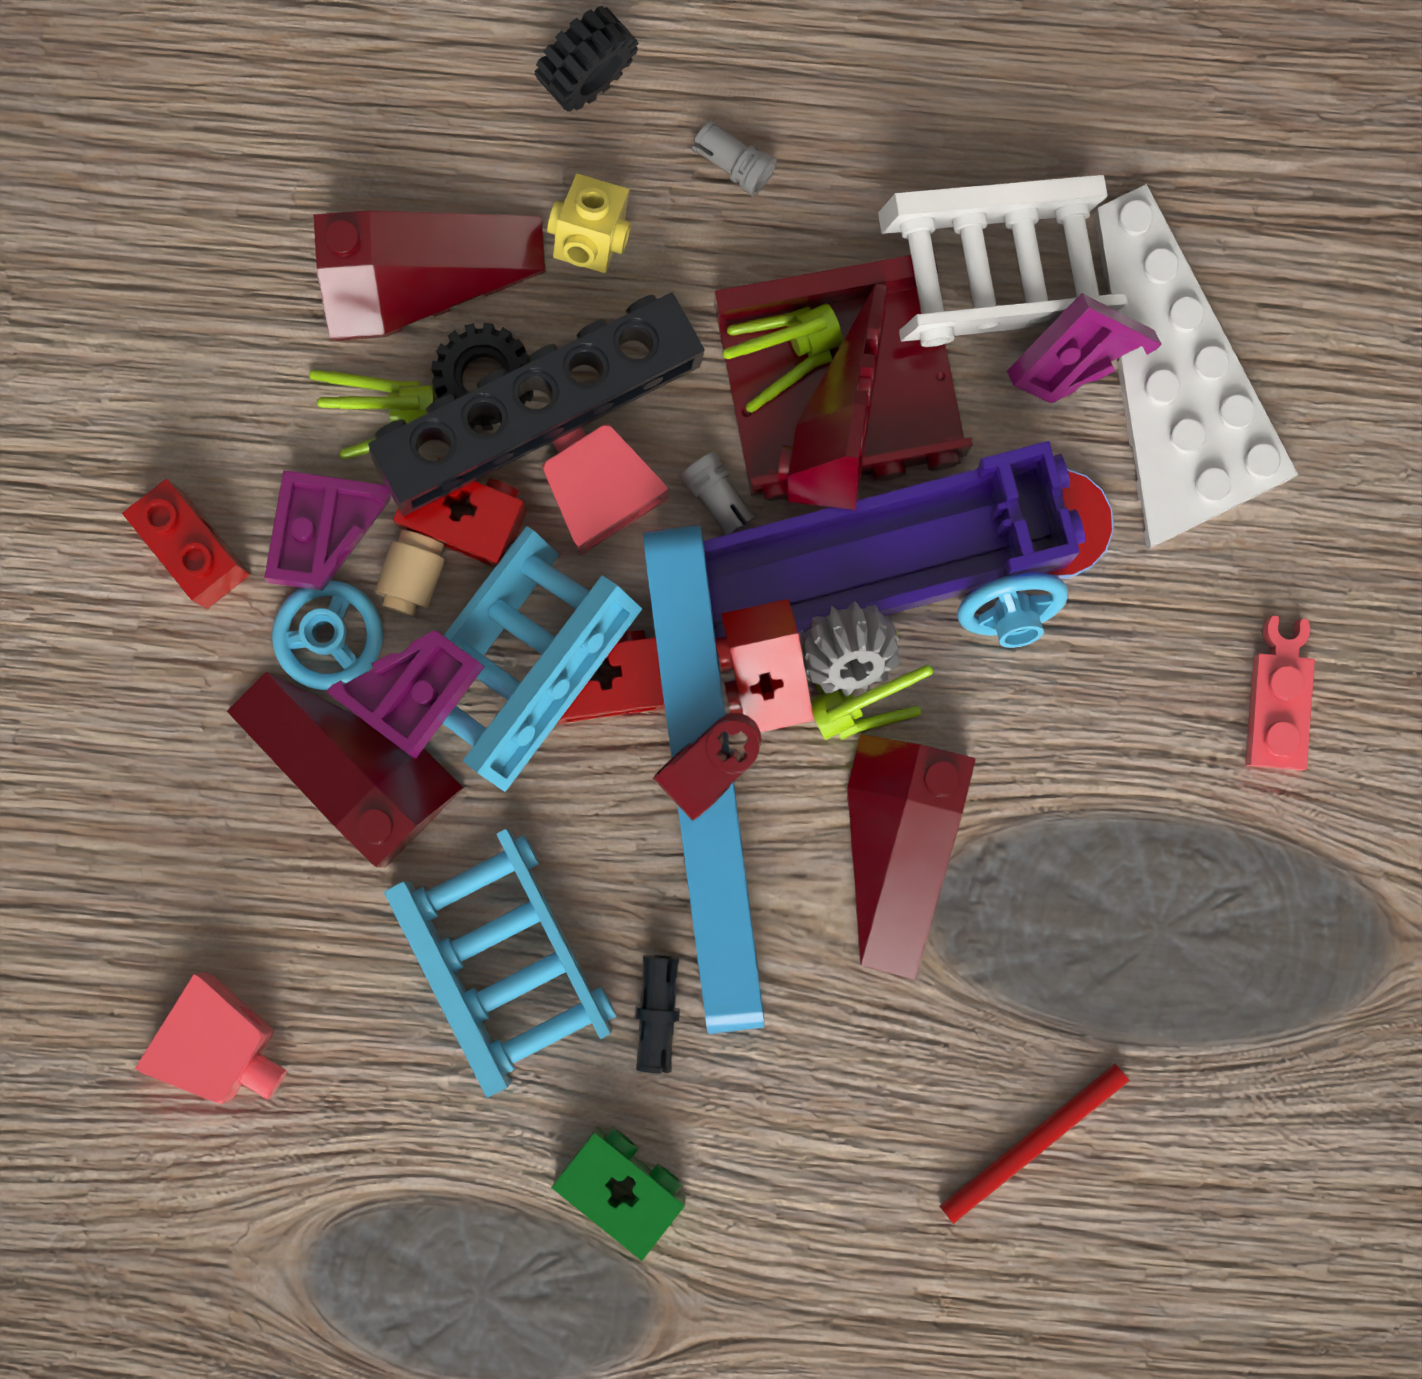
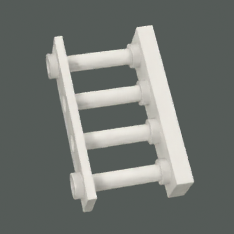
(969, 212)

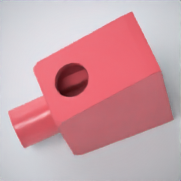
(600, 485)
(212, 1045)

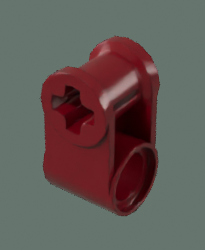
(704, 770)

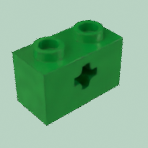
(630, 1221)

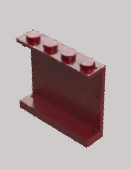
(913, 396)

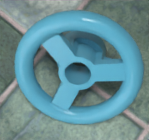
(1015, 616)
(306, 636)

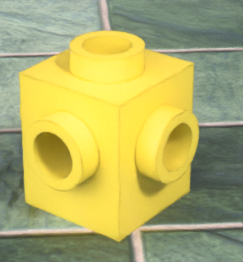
(586, 234)

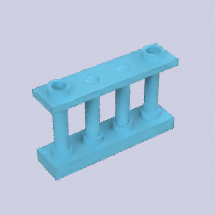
(559, 673)
(470, 1008)

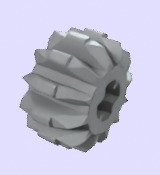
(850, 649)

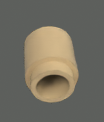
(410, 573)

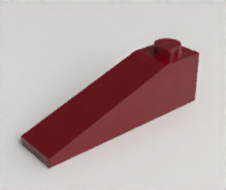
(405, 266)
(833, 429)
(346, 767)
(903, 829)

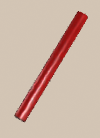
(1034, 1143)

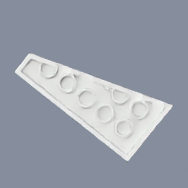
(1189, 404)

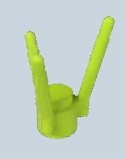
(809, 332)
(405, 401)
(838, 713)

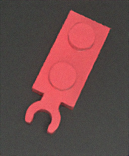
(1280, 700)

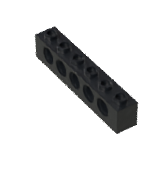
(652, 321)

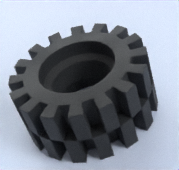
(586, 58)
(472, 345)

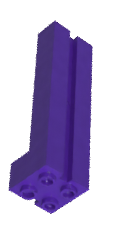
(904, 543)

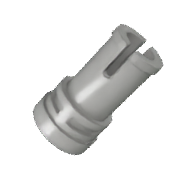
(742, 162)
(709, 481)

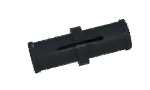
(657, 1014)

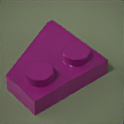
(1079, 349)
(319, 527)
(411, 690)

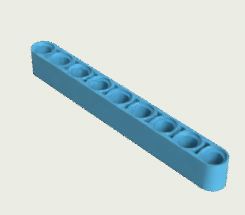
(714, 839)

